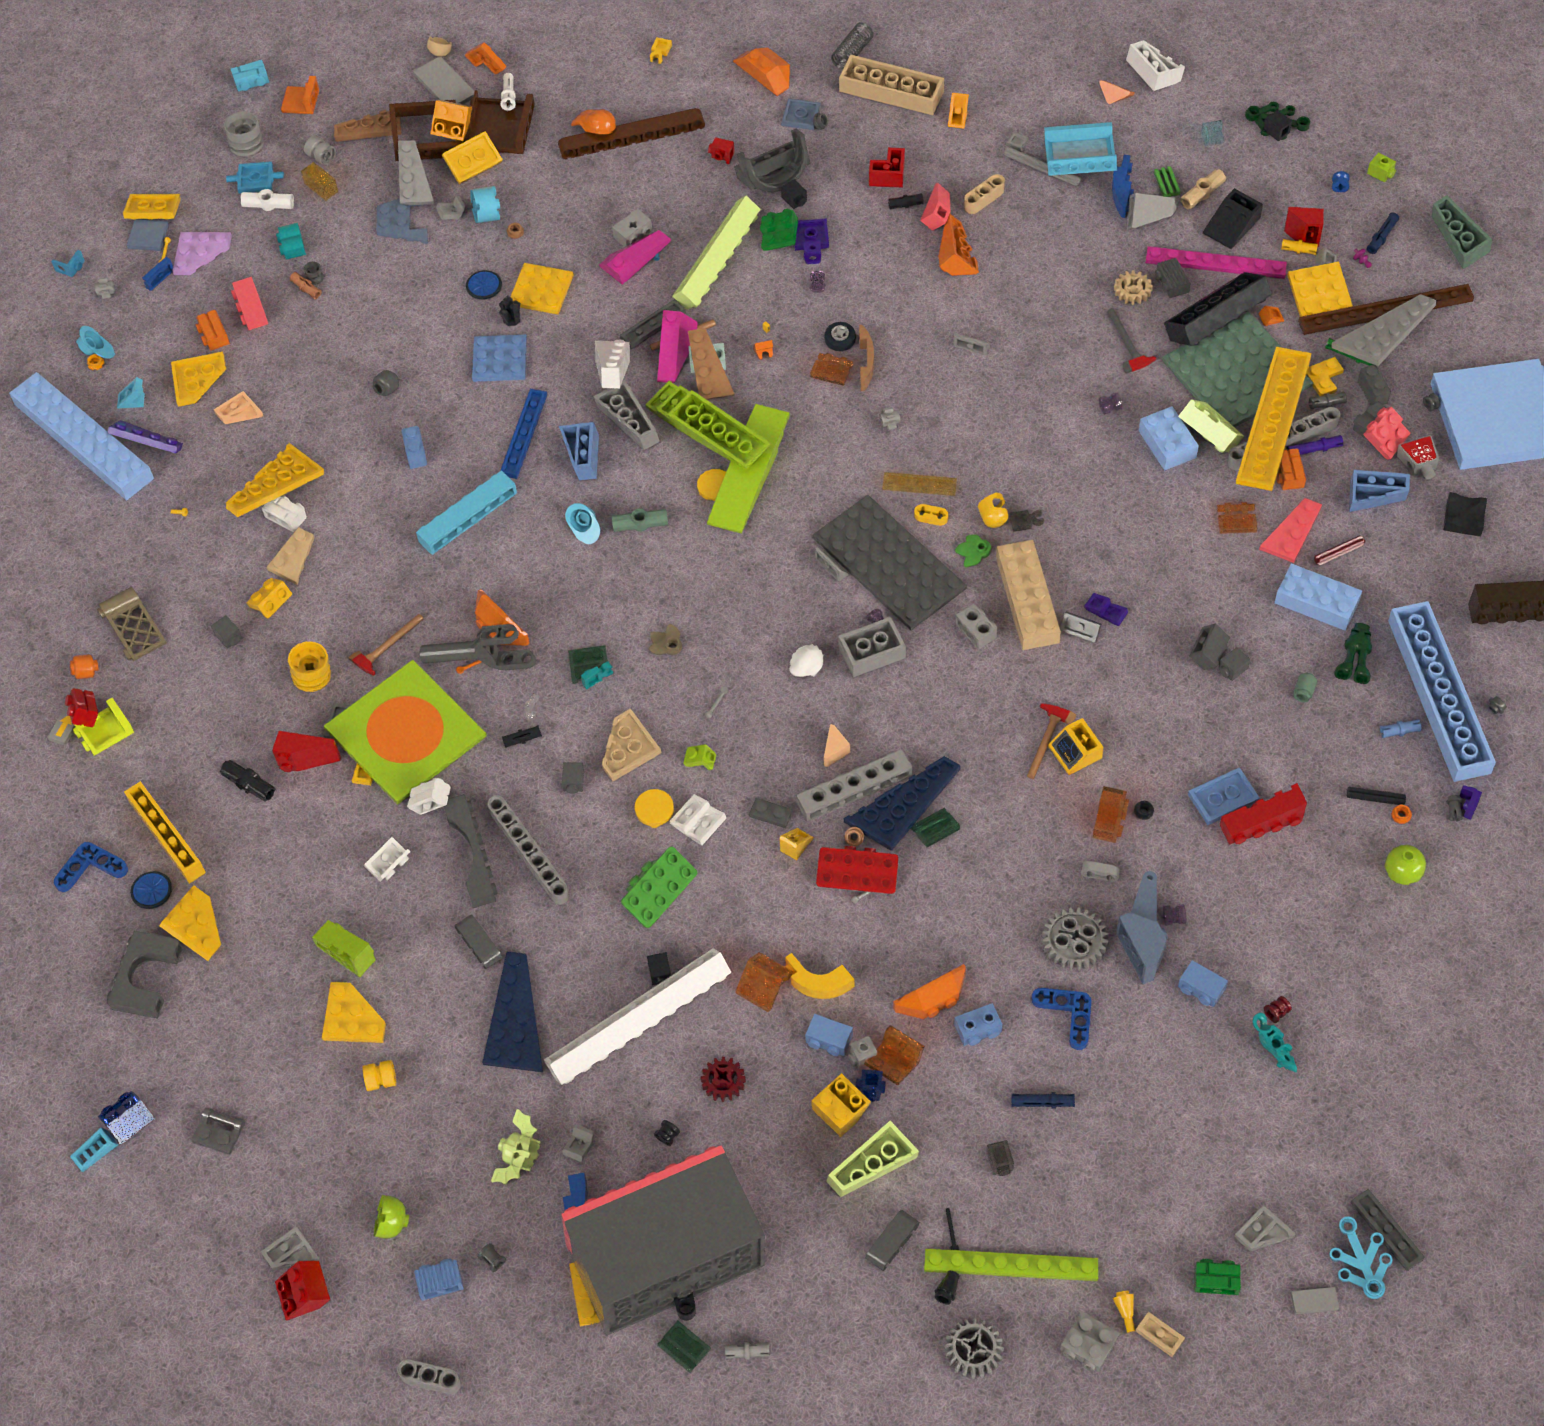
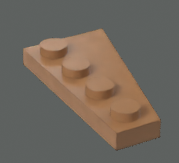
(367, 127)

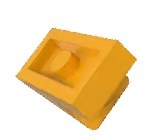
(958, 110)

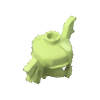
(517, 1150)

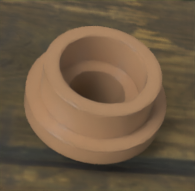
(519, 230)
(854, 842)

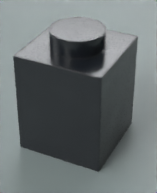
(1277, 125)
(794, 194)
(658, 967)

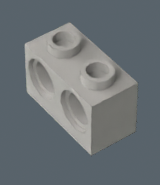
(973, 628)

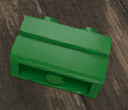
(1217, 1277)

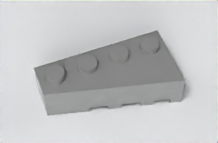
(626, 412)

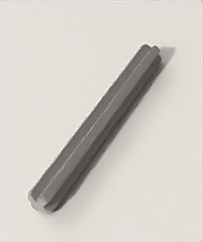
(1039, 165)

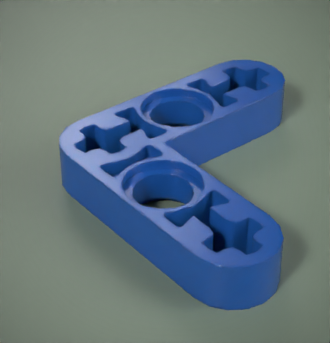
(85, 860)
(1073, 1005)

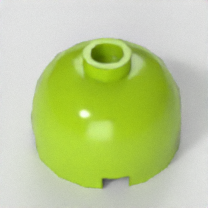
(1405, 864)
(390, 1217)

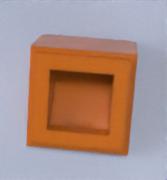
(1270, 315)

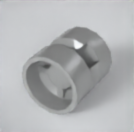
(319, 150)

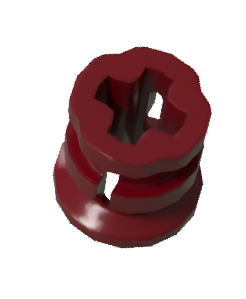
(1277, 1009)

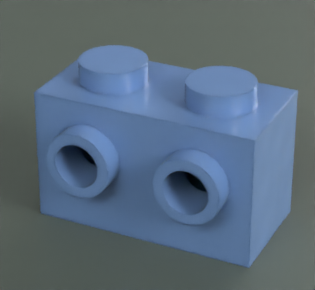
(978, 1025)

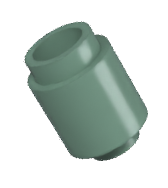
(1305, 687)

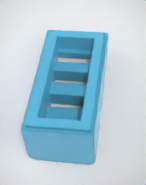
(98, 1154)

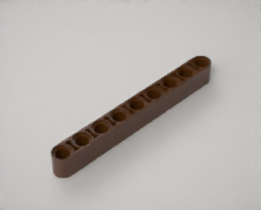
(632, 132)

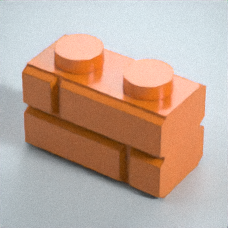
(212, 330)
(1291, 471)

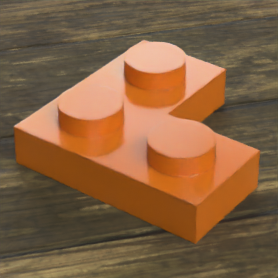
(484, 54)

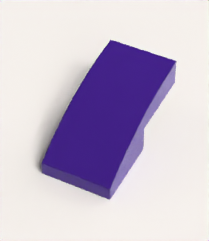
(1105, 609)

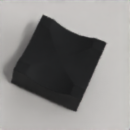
(1465, 514)

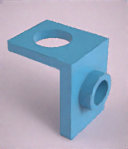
(74, 265)

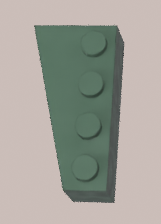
(1461, 233)

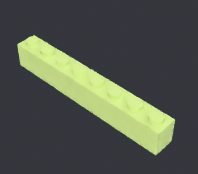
(716, 253)

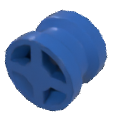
(1340, 181)

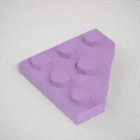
(199, 249)

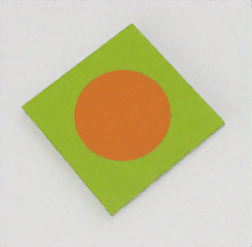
(405, 731)

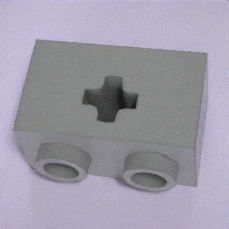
(632, 228)

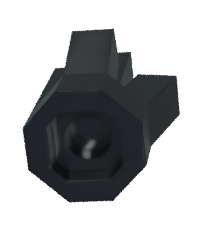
(510, 311)

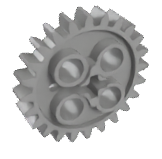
(1067, 953)

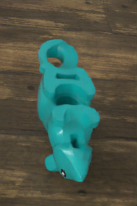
(1272, 1040)

